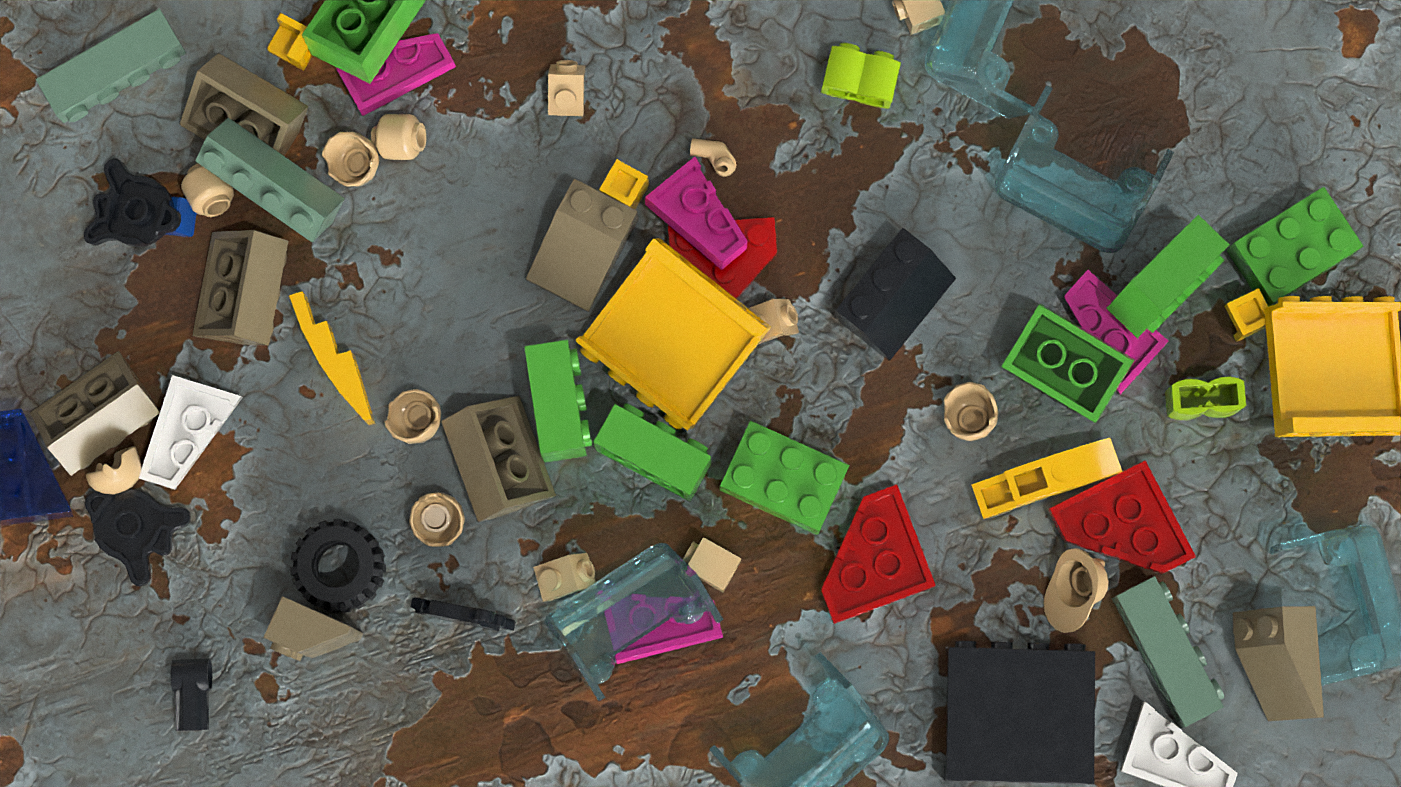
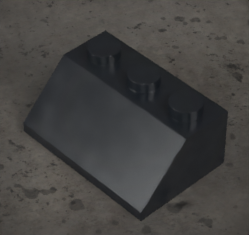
(895, 294)

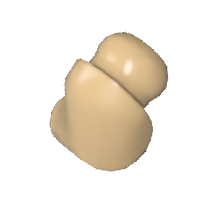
(717, 153)

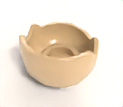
(351, 158)
(970, 411)
(413, 416)
(120, 475)
(437, 519)

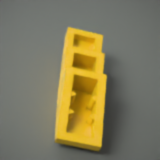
(340, 368)

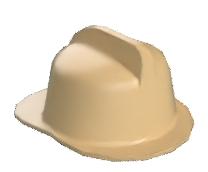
(1074, 590)

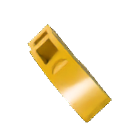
(1046, 477)

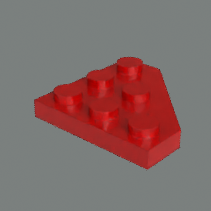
(745, 268)
(1125, 521)
(877, 559)

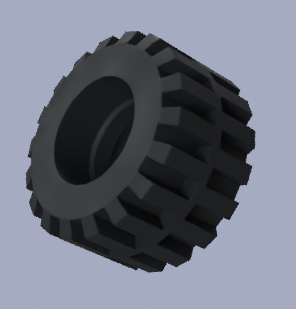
(312, 548)

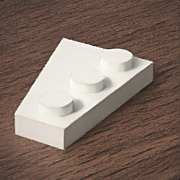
(184, 429)
(1170, 757)

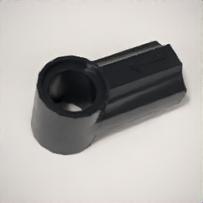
(191, 684)

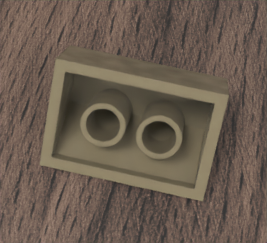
(231, 91)
(240, 287)
(94, 413)
(498, 457)
(302, 631)

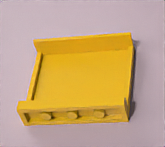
(673, 335)
(1335, 366)

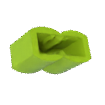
(861, 75)
(1195, 397)

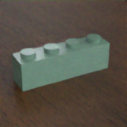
(111, 66)
(269, 179)
(1168, 652)

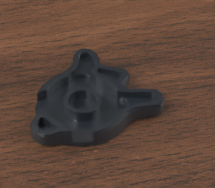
(134, 210)
(133, 527)
(462, 614)

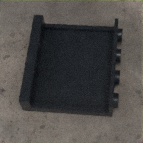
(1020, 714)

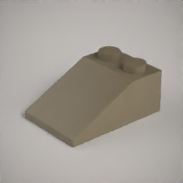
(582, 245)
(1281, 660)

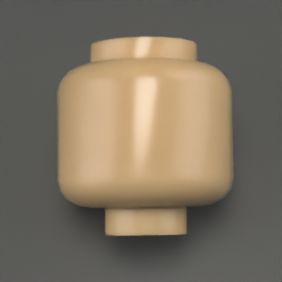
(399, 136)
(206, 192)

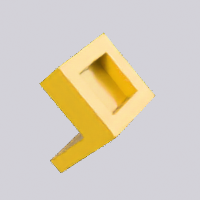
(289, 43)
(625, 184)
(1247, 314)

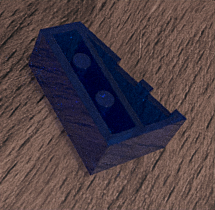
(26, 480)

